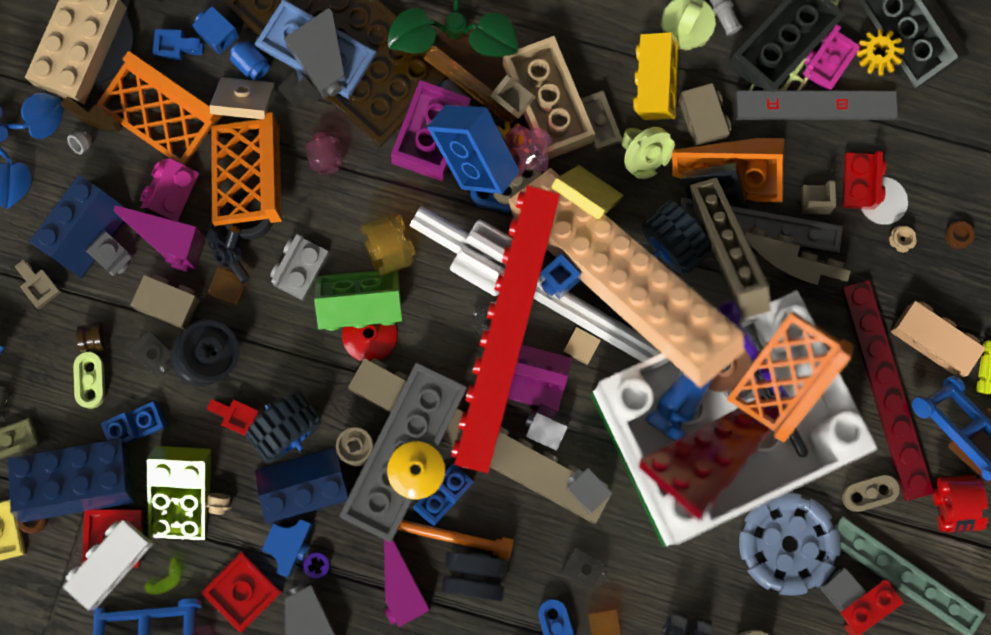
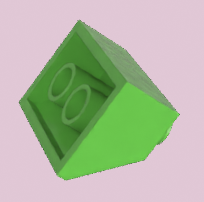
(357, 300)

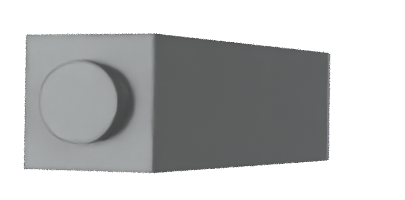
(318, 53)
(306, 613)

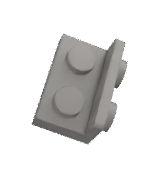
(298, 267)

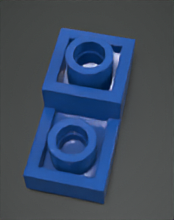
(135, 424)
(439, 503)

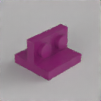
(539, 378)

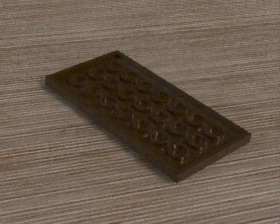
(392, 77)

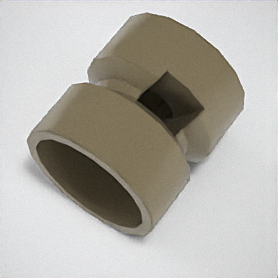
(354, 446)

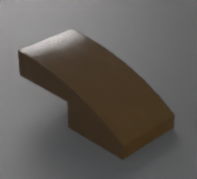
(95, 117)

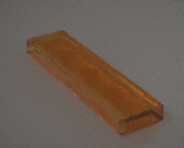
(467, 83)

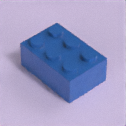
(473, 148)

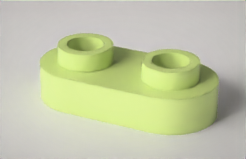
(88, 381)

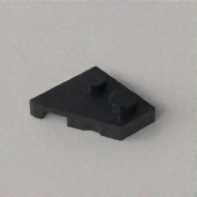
(728, 178)

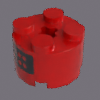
(960, 503)

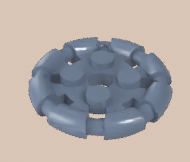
(806, 549)

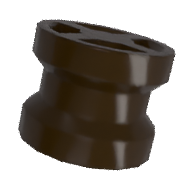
(91, 337)

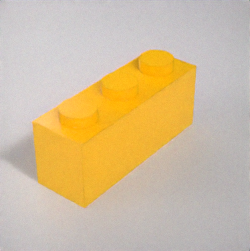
(657, 76)

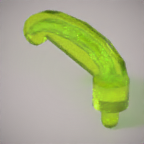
(167, 583)

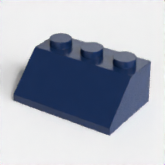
(75, 224)
(301, 486)

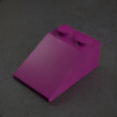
(415, 145)
(175, 241)

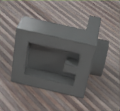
(109, 254)

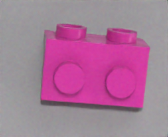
(831, 59)
(168, 189)

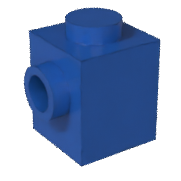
(215, 30)
(559, 277)

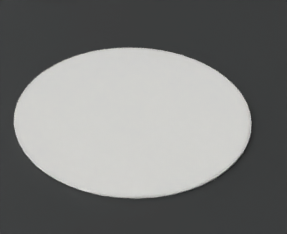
(894, 204)

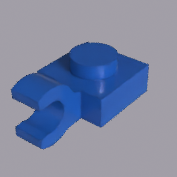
(171, 44)

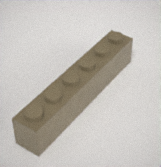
(730, 248)

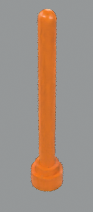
(500, 547)

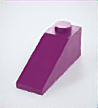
(401, 591)

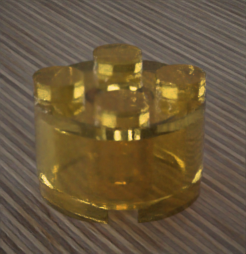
(387, 244)

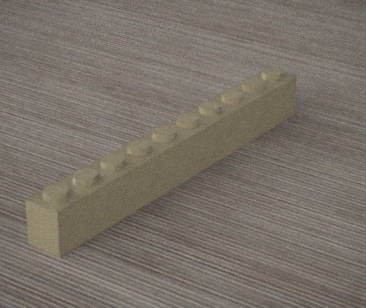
(510, 456)

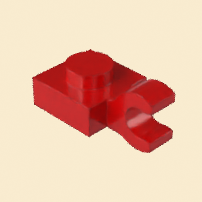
(236, 417)

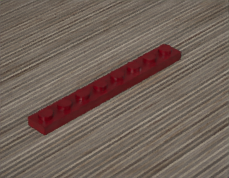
(887, 391)

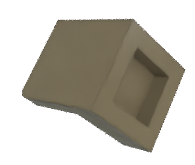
(512, 96)
(818, 198)

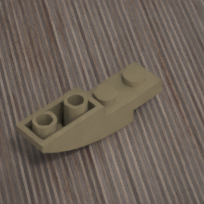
(784, 255)

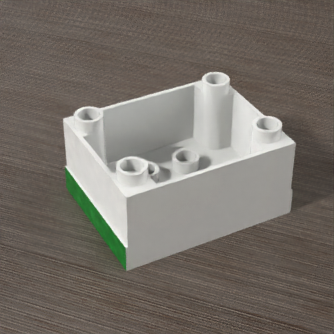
(829, 430)

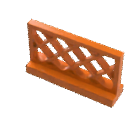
(166, 87)
(269, 171)
(813, 385)

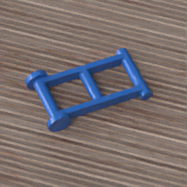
(955, 388)
(185, 607)

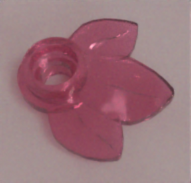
(531, 151)

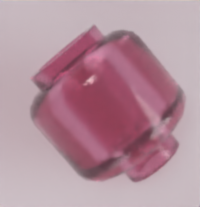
(324, 153)

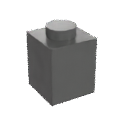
(587, 490)
(842, 589)

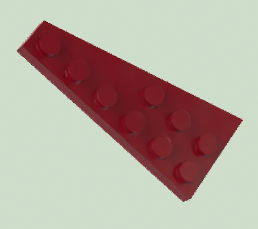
(707, 460)

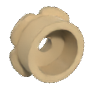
(907, 233)
(218, 503)

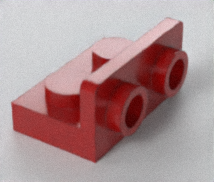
(863, 180)
(870, 608)

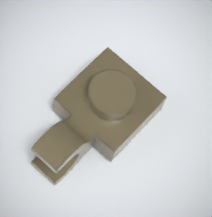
(38, 286)

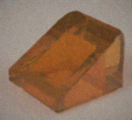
(225, 286)
(604, 622)

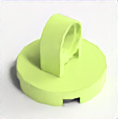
(690, 22)
(646, 150)

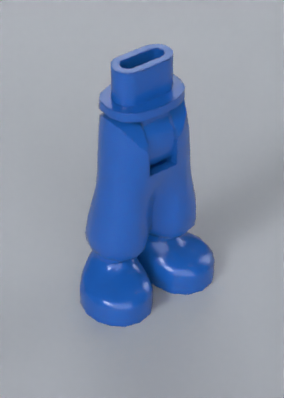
(677, 406)

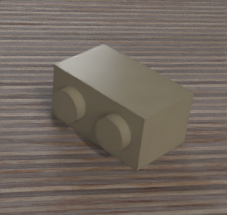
(704, 115)
(165, 302)

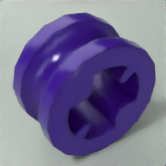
(308, 561)

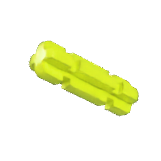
(984, 384)

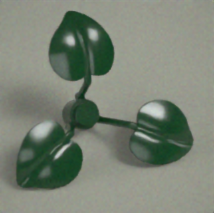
(414, 34)

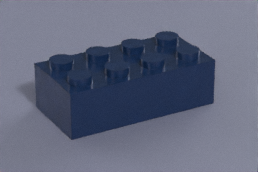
(70, 480)

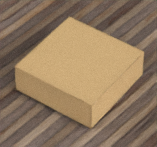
(582, 346)

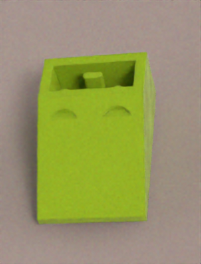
(178, 492)

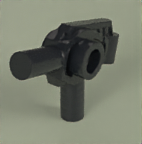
(227, 250)

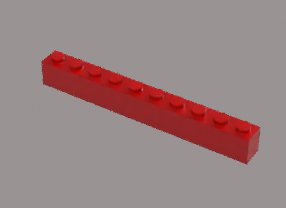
(507, 328)

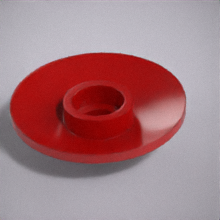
(376, 347)

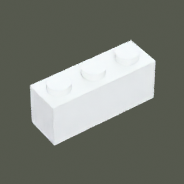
(107, 564)

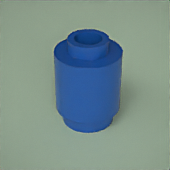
(249, 60)

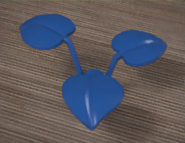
(42, 117)

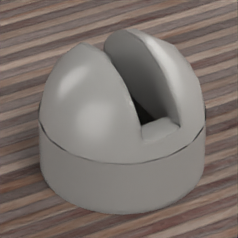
(79, 141)

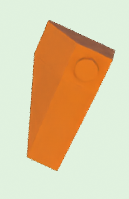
(757, 159)

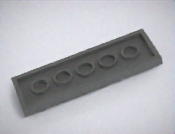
(419, 416)

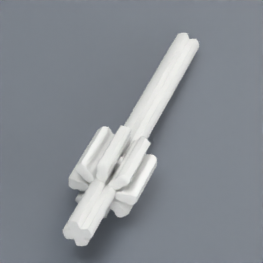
(480, 263)

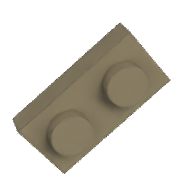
(602, 121)

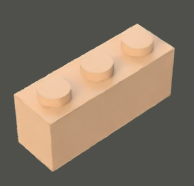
(938, 339)

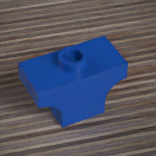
(288, 545)

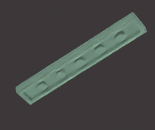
(908, 578)

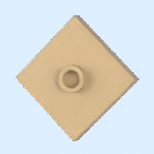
(242, 98)

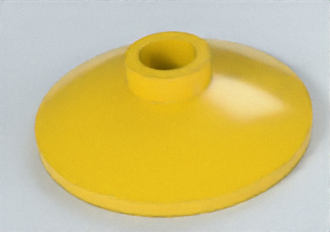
(418, 485)

